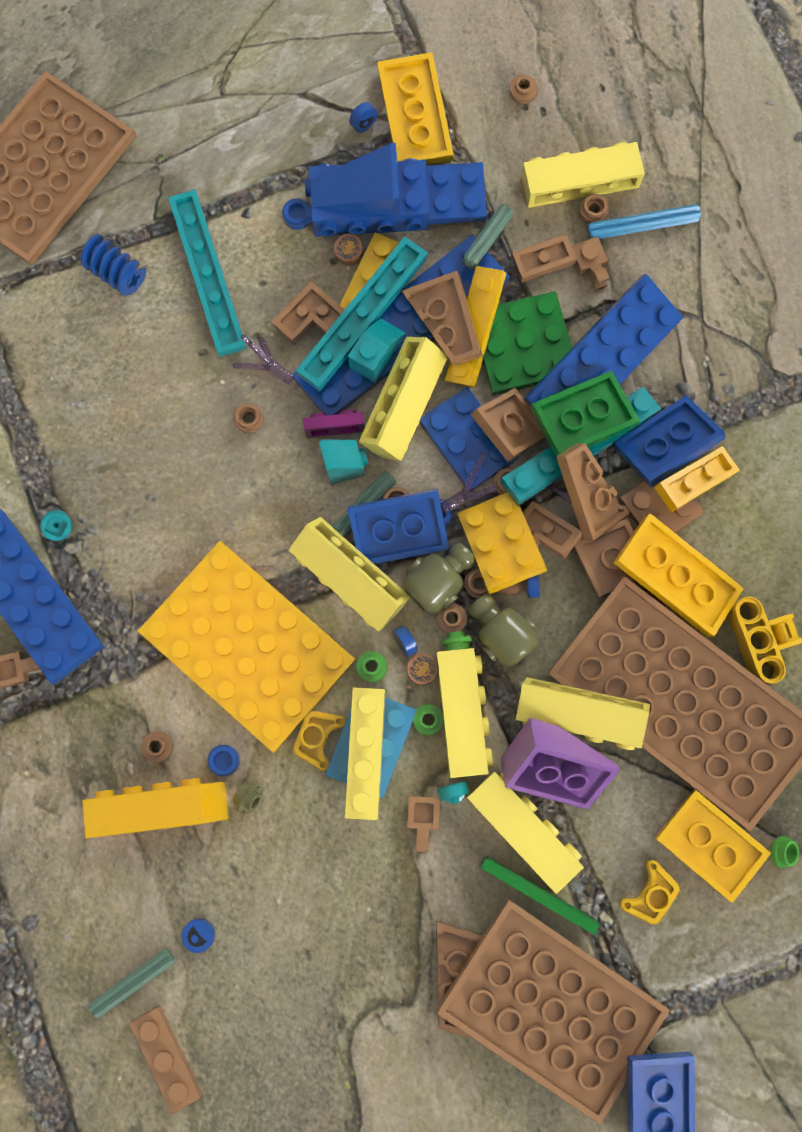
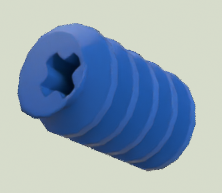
(112, 265)

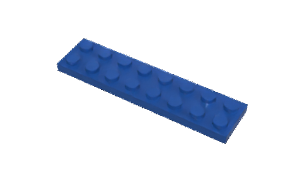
(347, 385)

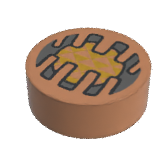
(348, 249)
(422, 669)

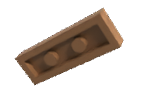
(165, 1059)

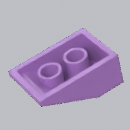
(556, 765)

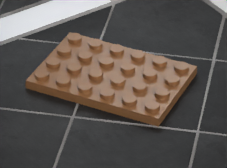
(50, 162)
(552, 1010)

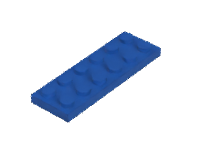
(615, 341)
(40, 609)

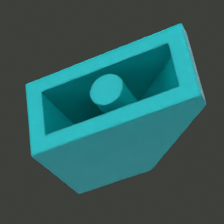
(375, 349)
(343, 460)

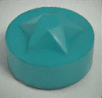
(56, 525)
(454, 792)

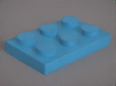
(396, 728)

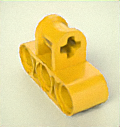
(774, 634)

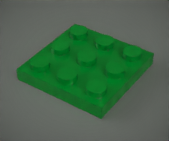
(525, 342)

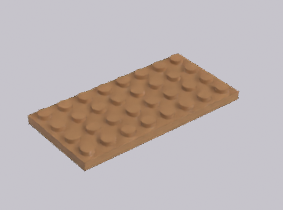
(706, 710)

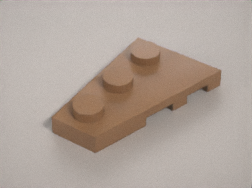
(446, 314)
(590, 495)
(453, 951)

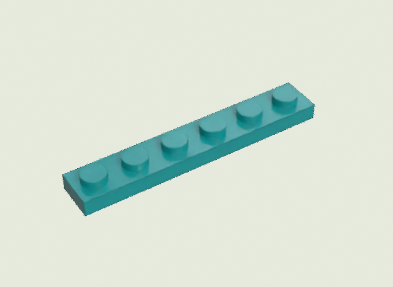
(207, 273)
(362, 313)
(544, 468)

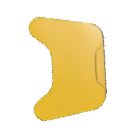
(314, 735)
(654, 897)

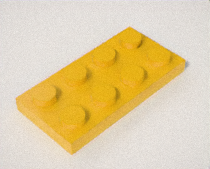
(415, 108)
(678, 575)

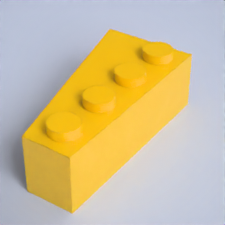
(154, 809)

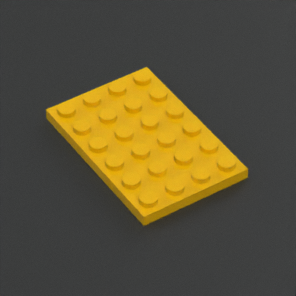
(247, 646)

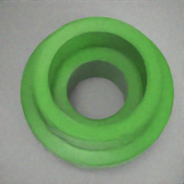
(456, 641)
(371, 676)
(435, 727)
(784, 852)

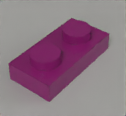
(321, 425)

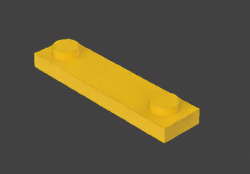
(483, 303)

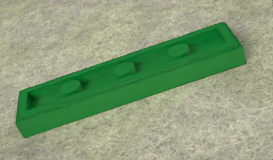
(539, 894)

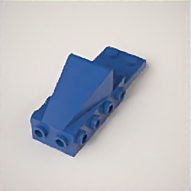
(392, 195)

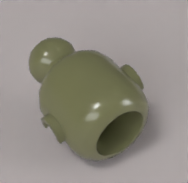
(436, 580)
(505, 633)

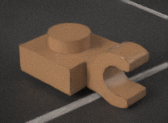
(592, 260)
(15, 669)
(423, 816)

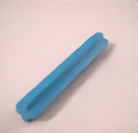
(644, 222)

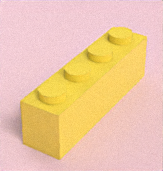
(582, 174)
(403, 398)
(348, 573)
(584, 712)
(462, 713)
(365, 754)
(525, 832)

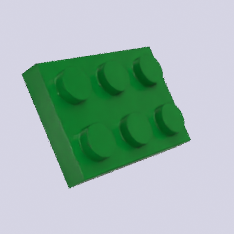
(585, 413)

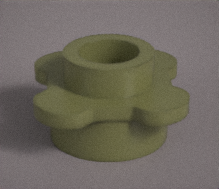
(247, 797)

